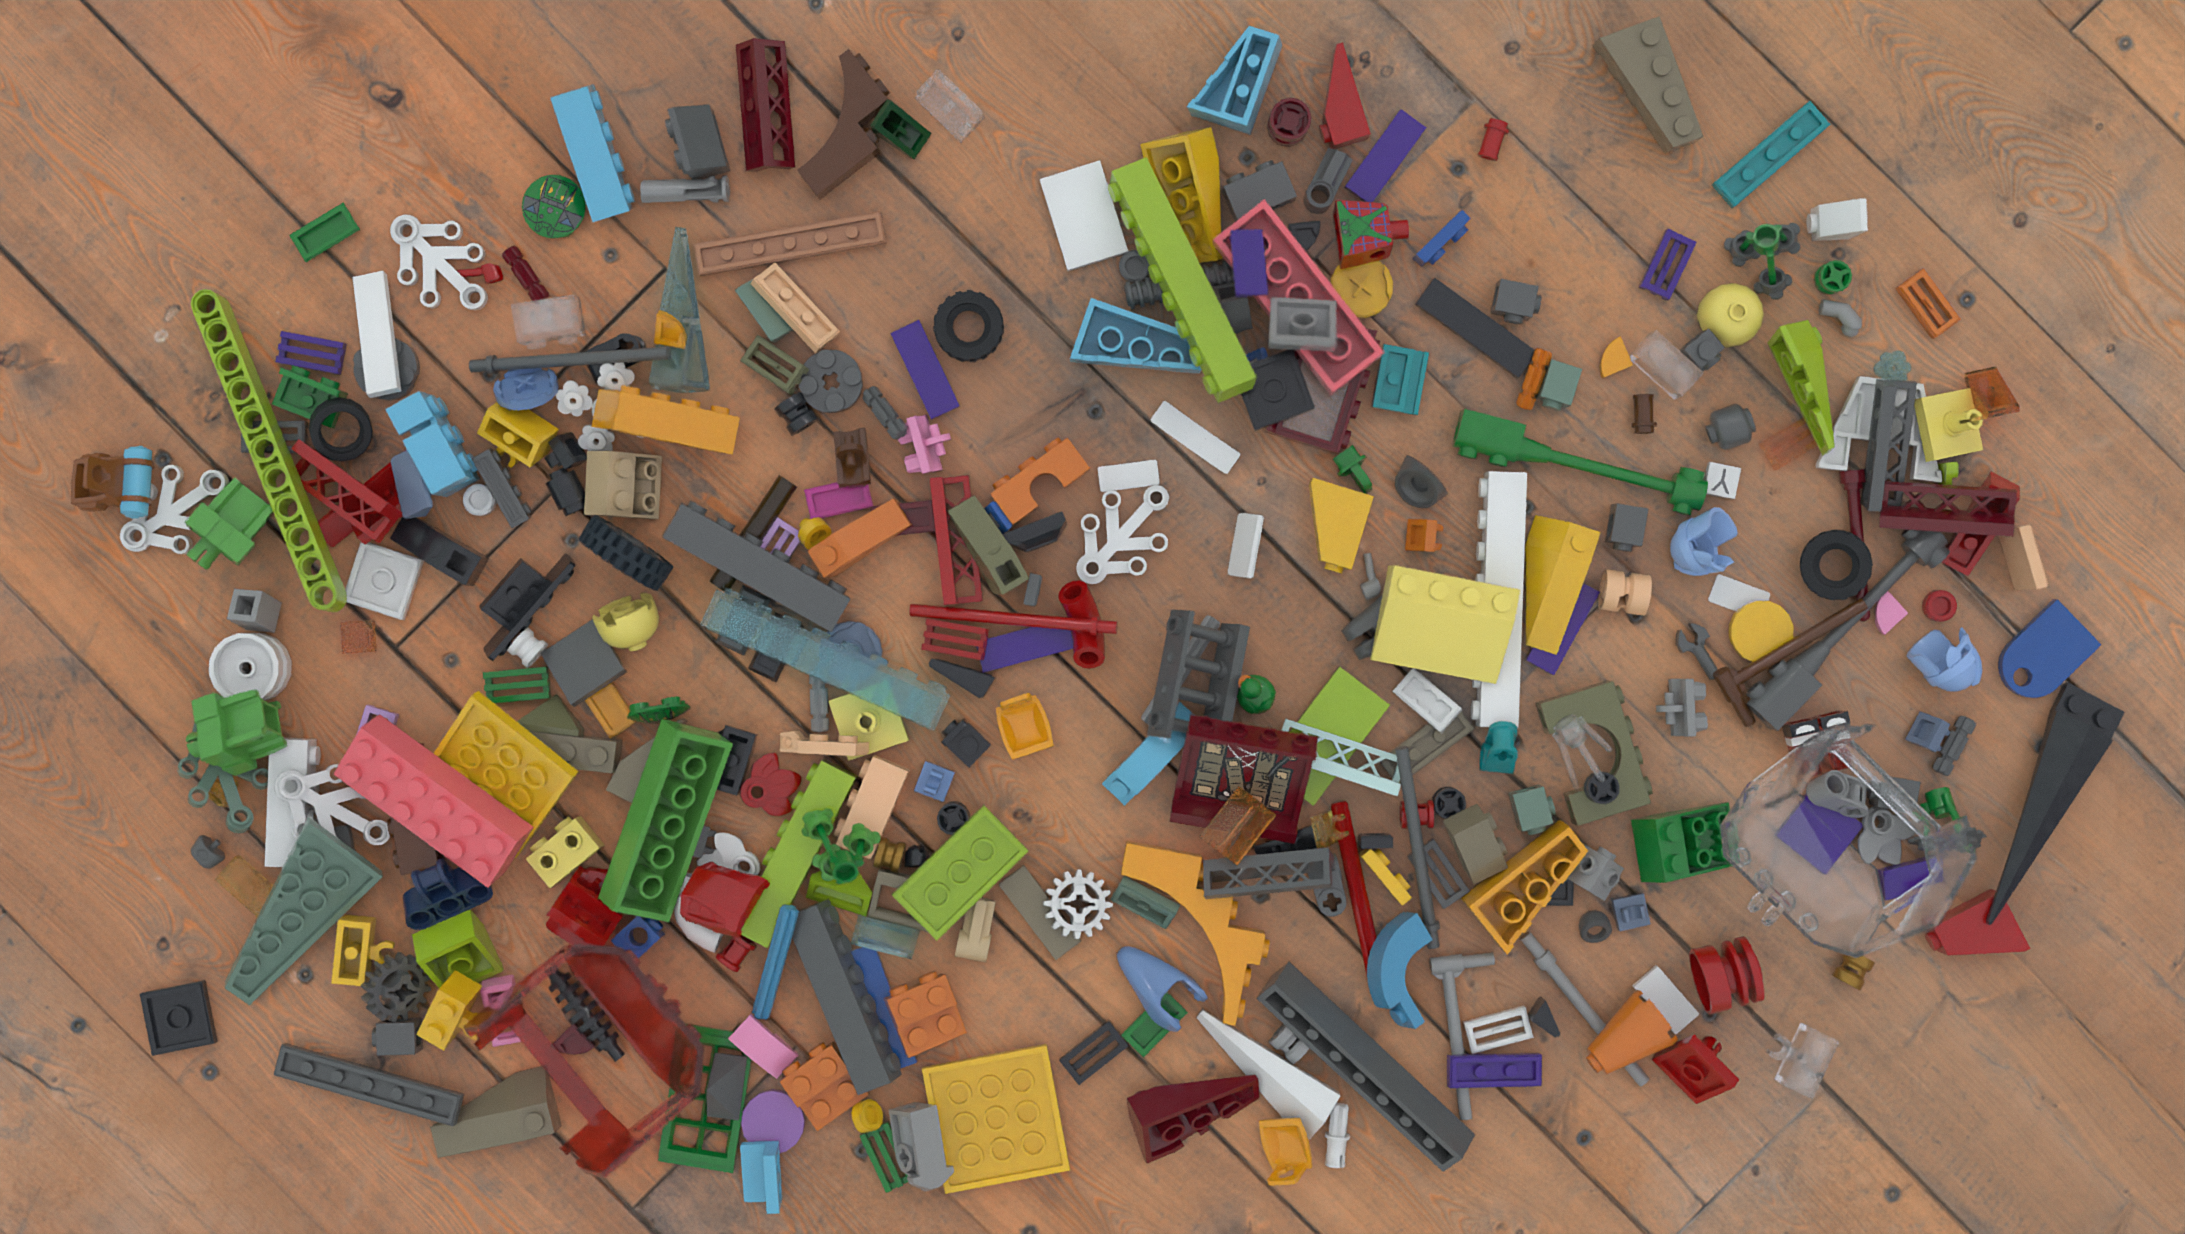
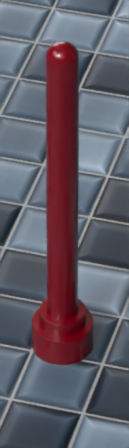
(1853, 482)

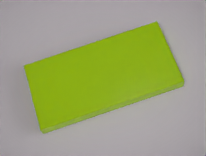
(1342, 709)
(960, 872)

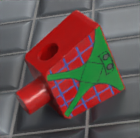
(1365, 232)

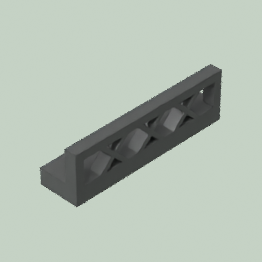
(1880, 442)
(1265, 867)

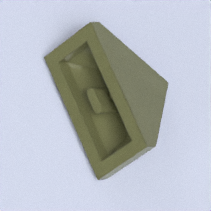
(552, 718)

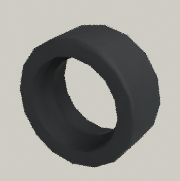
(340, 453)

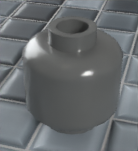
(1730, 426)

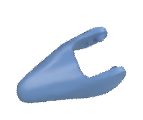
(1152, 980)

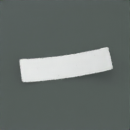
(1195, 437)

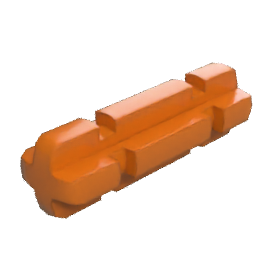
(1534, 379)

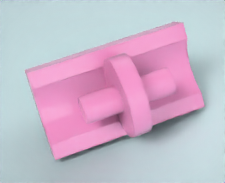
(927, 444)

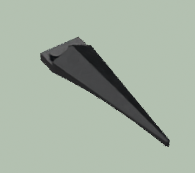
(2072, 746)

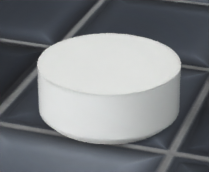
(479, 500)

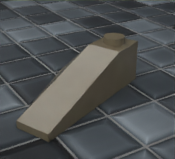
(504, 1114)

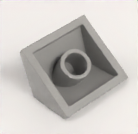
(1302, 324)

